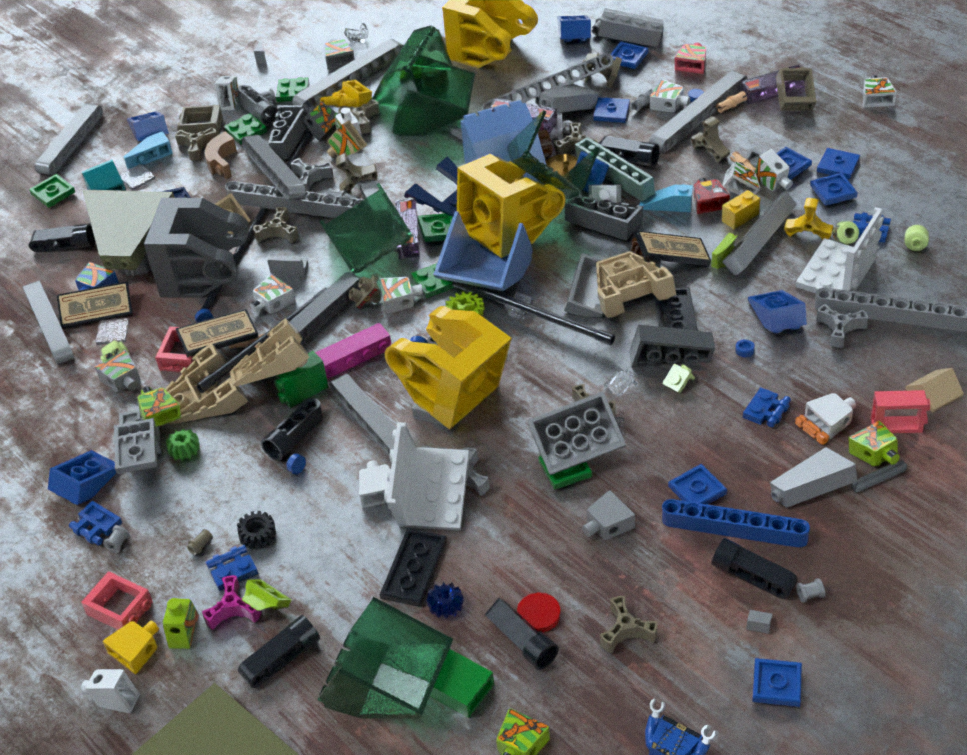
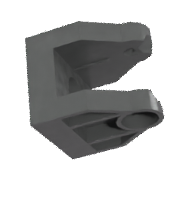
(189, 242)

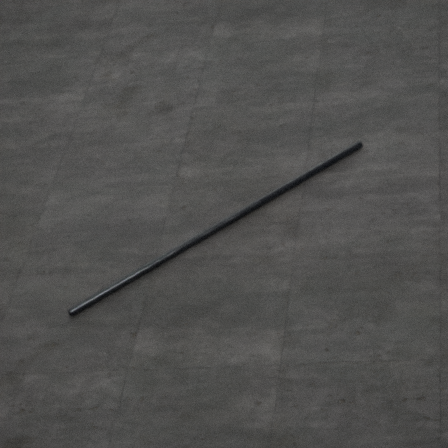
(256, 221)

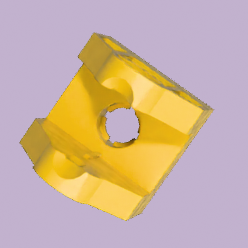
(479, 27)
(498, 197)
(458, 370)

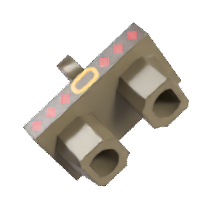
(368, 293)

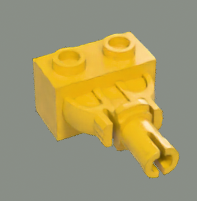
(352, 95)

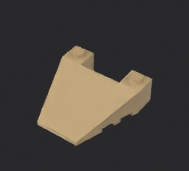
(628, 278)
(273, 357)
(214, 401)

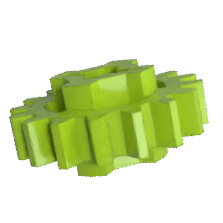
(466, 302)

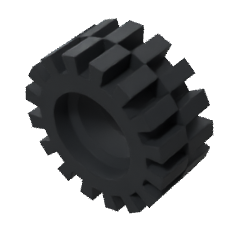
(252, 521)

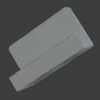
(288, 267)

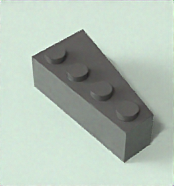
(287, 129)
(603, 216)
(670, 345)

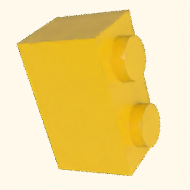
(740, 209)

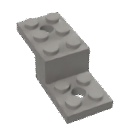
(135, 442)

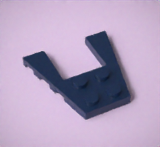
(423, 197)

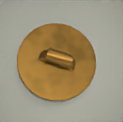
(562, 163)

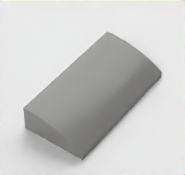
(583, 294)

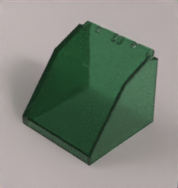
(398, 77)
(442, 99)
(570, 184)
(367, 231)
(388, 665)

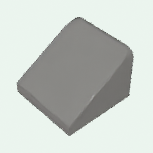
(259, 54)
(753, 156)
(759, 621)

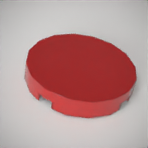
(540, 611)

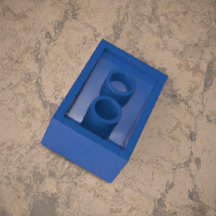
(574, 27)
(147, 125)
(779, 310)
(81, 477)

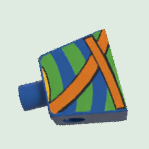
(95, 276)

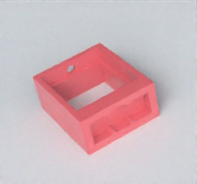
(168, 361)
(901, 400)
(105, 589)

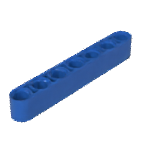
(735, 523)

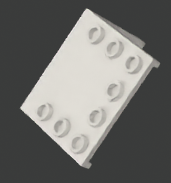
(842, 265)
(426, 484)

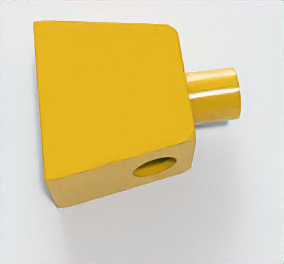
(132, 645)

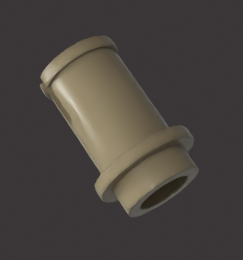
(195, 546)

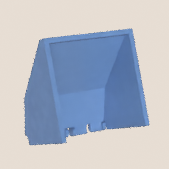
(495, 130)
(470, 264)

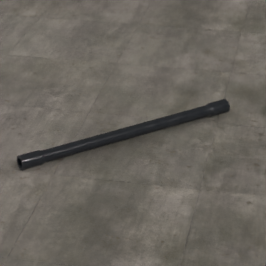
(598, 335)
(211, 379)

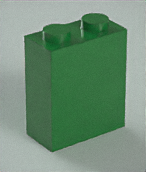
(302, 382)
(462, 684)

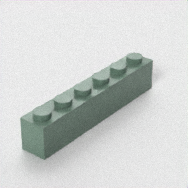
(620, 171)

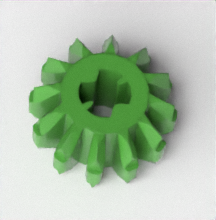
(182, 444)

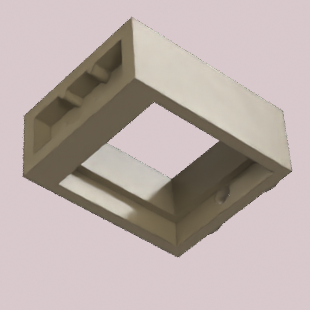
(796, 103)
(200, 113)

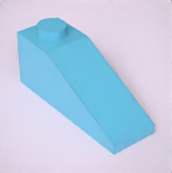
(148, 150)
(672, 198)

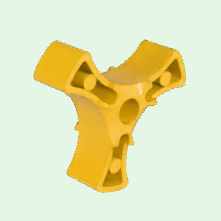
(809, 222)

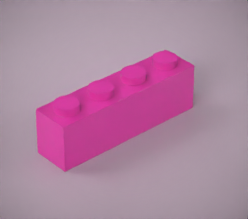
(354, 349)

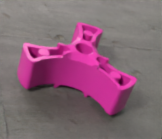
(230, 605)

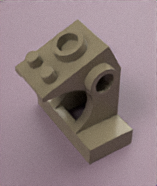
(610, 73)

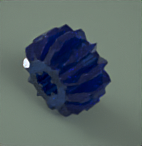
(445, 600)

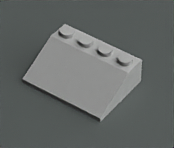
(631, 27)
(576, 433)

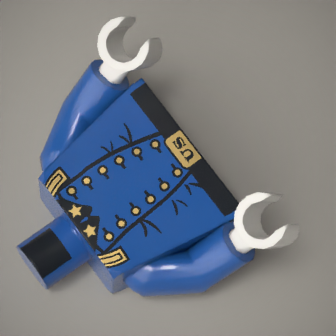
(669, 737)

